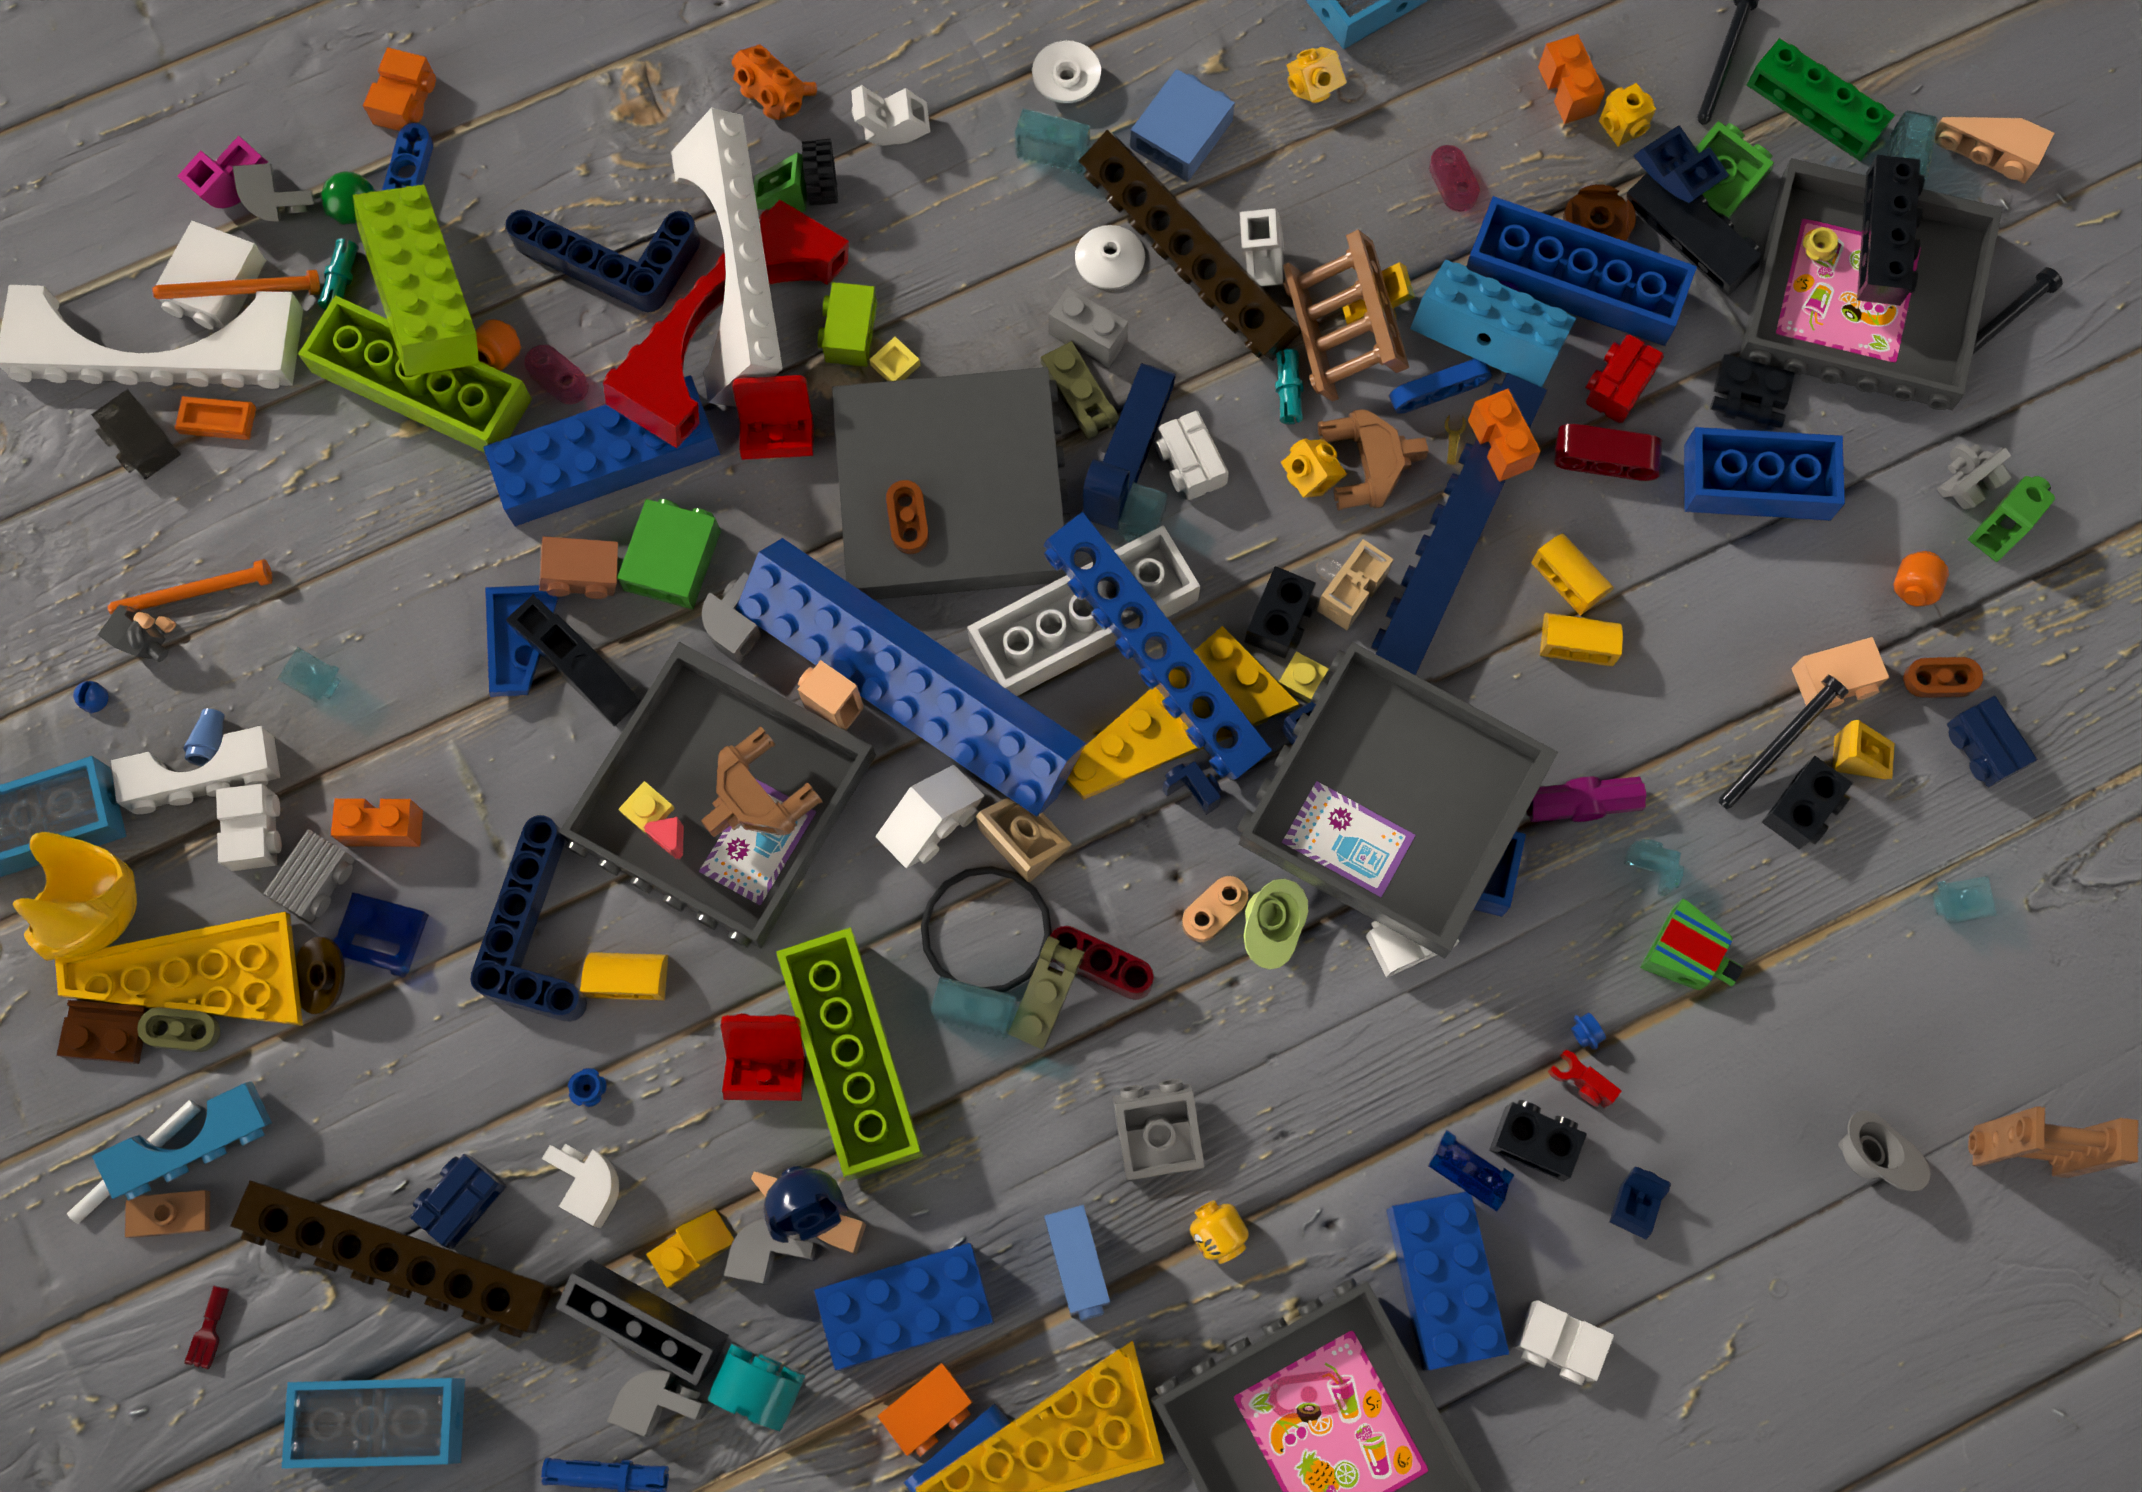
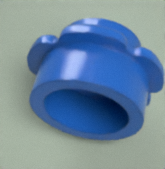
(1588, 1031)
(582, 1078)

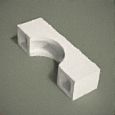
(242, 760)

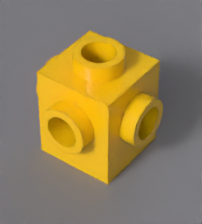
(1315, 74)
(1627, 113)
(1313, 467)

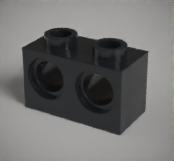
(1275, 610)
(1803, 799)
(1536, 1150)

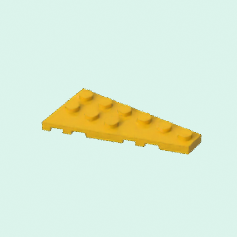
(220, 969)

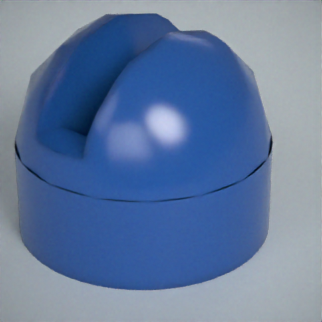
(95, 698)

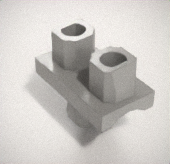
(1971, 470)

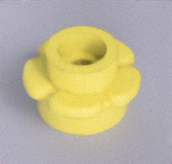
(1821, 236)

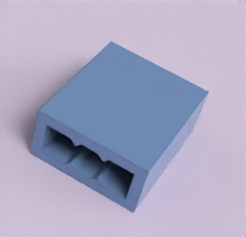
(1182, 124)
(1077, 1262)

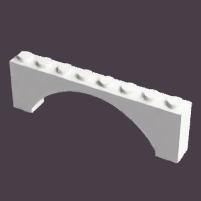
(719, 163)
(250, 350)

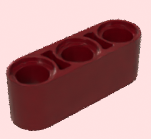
(1608, 452)
(1121, 963)

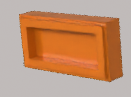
(215, 418)

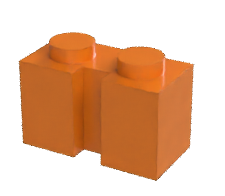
(1572, 72)
(400, 90)
(1511, 441)
(391, 825)
(926, 1410)

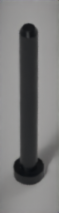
(1725, 59)
(2047, 281)
(1832, 689)

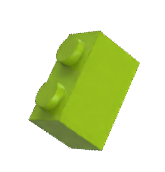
(849, 324)

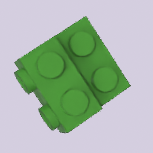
(1742, 161)

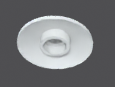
(1063, 60)
(1112, 270)

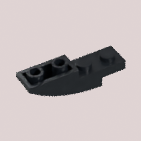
(574, 660)

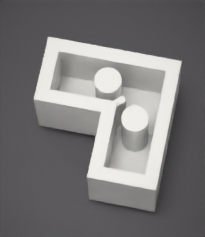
(929, 814)

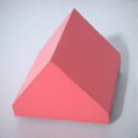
(668, 835)

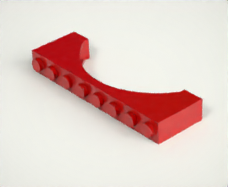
(651, 379)

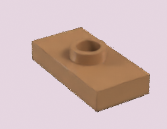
(167, 1214)

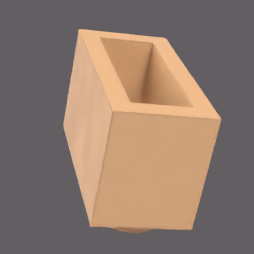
(1852, 664)
(830, 695)

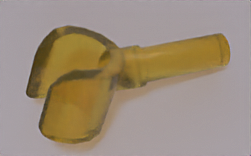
(1453, 440)

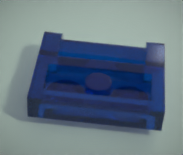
(384, 923)
(1470, 1171)

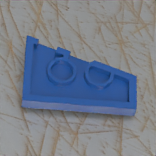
(510, 657)

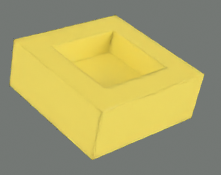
(894, 361)
(1303, 677)
(645, 806)

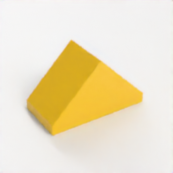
(1863, 752)

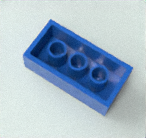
(1763, 473)
(1447, 1281)
(903, 1307)

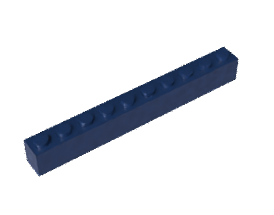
(1450, 545)

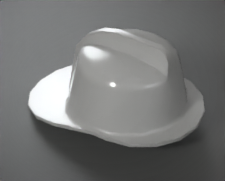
(1881, 1152)

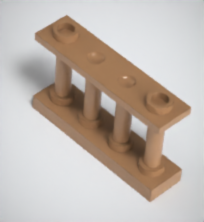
(1378, 319)
(2066, 1148)

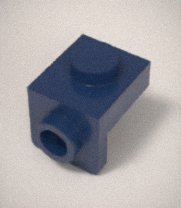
(1203, 788)
(1639, 1202)

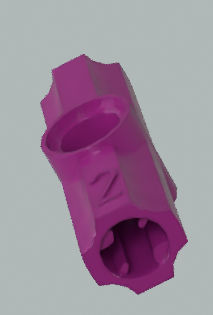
(1587, 799)

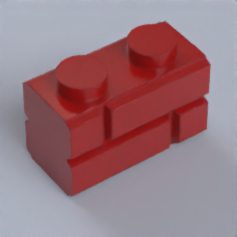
(1624, 378)

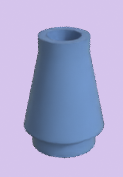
(205, 737)

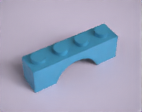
(136, 1162)

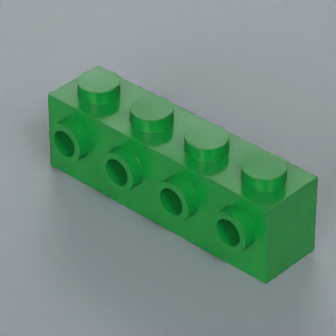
(1820, 99)

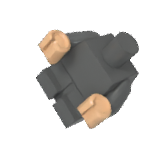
(135, 634)

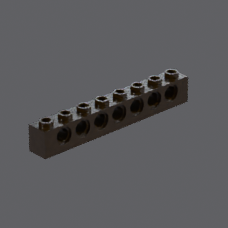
(1111, 154)
(264, 1203)

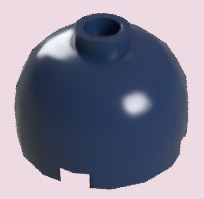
(803, 1204)

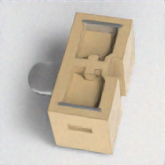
(1351, 582)

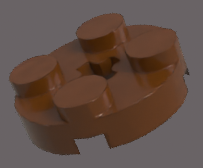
(1604, 201)

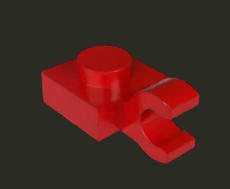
(1592, 1085)

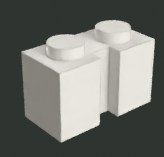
(247, 827)
(1562, 1342)

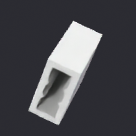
(208, 257)

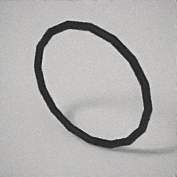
(974, 872)

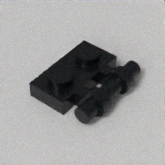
(1755, 383)

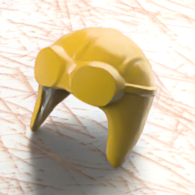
(84, 901)

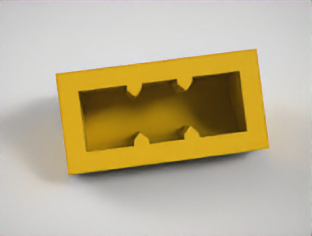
(1571, 573)
(1581, 639)
(624, 976)

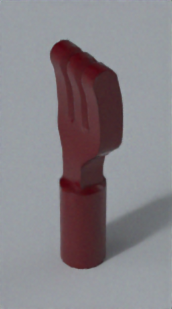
(206, 1339)

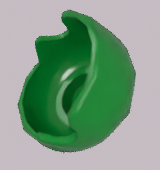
(338, 195)

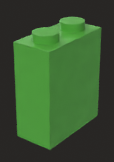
(669, 553)

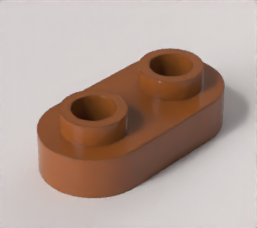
(907, 518)
(1940, 677)

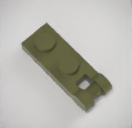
(1079, 389)
(1045, 994)

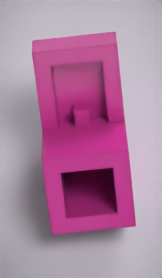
(215, 179)

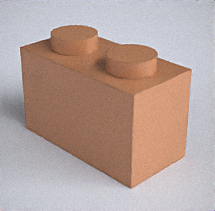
(578, 567)

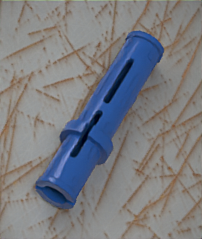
(616, 1476)

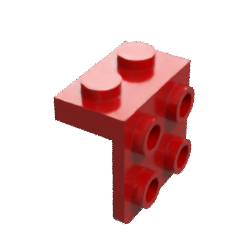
(774, 417)
(763, 1057)

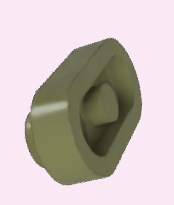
(181, 1029)

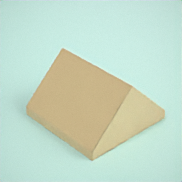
(1021, 837)

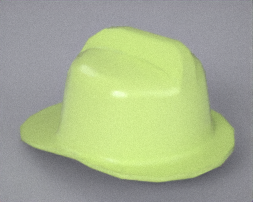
(1275, 923)

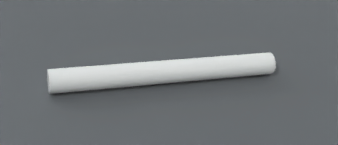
(158, 1138)

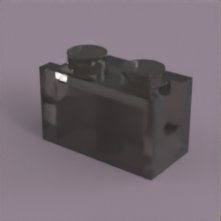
(135, 435)

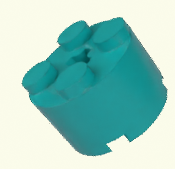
(756, 1387)

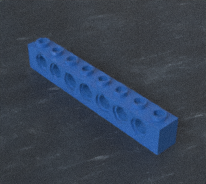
(1082, 536)

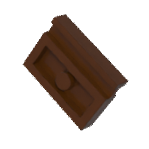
(101, 1032)

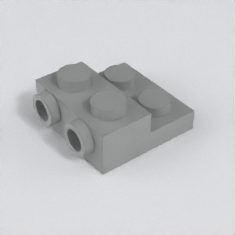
(1158, 1129)

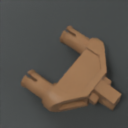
(1381, 454)
(745, 801)

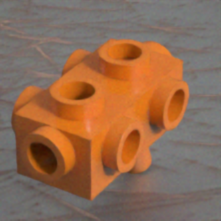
(770, 82)

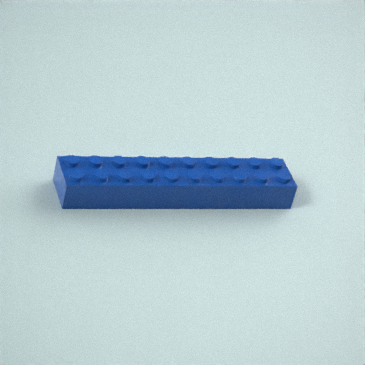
(910, 676)

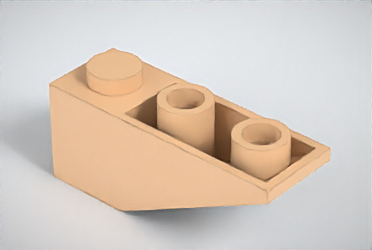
(2001, 144)

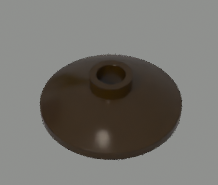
(320, 974)

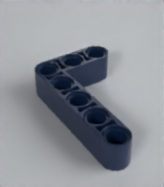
(606, 262)
(1111, 480)
(522, 927)

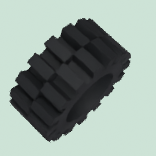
(819, 172)

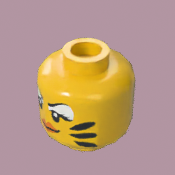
(1219, 1232)

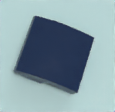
(1679, 166)

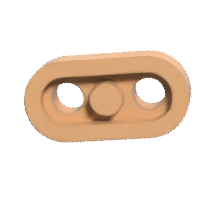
(1216, 908)

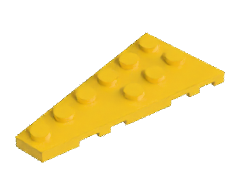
(1150, 736)
(1071, 1439)

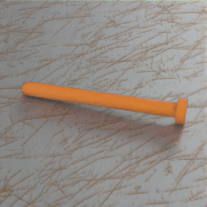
(235, 287)
(259, 572)

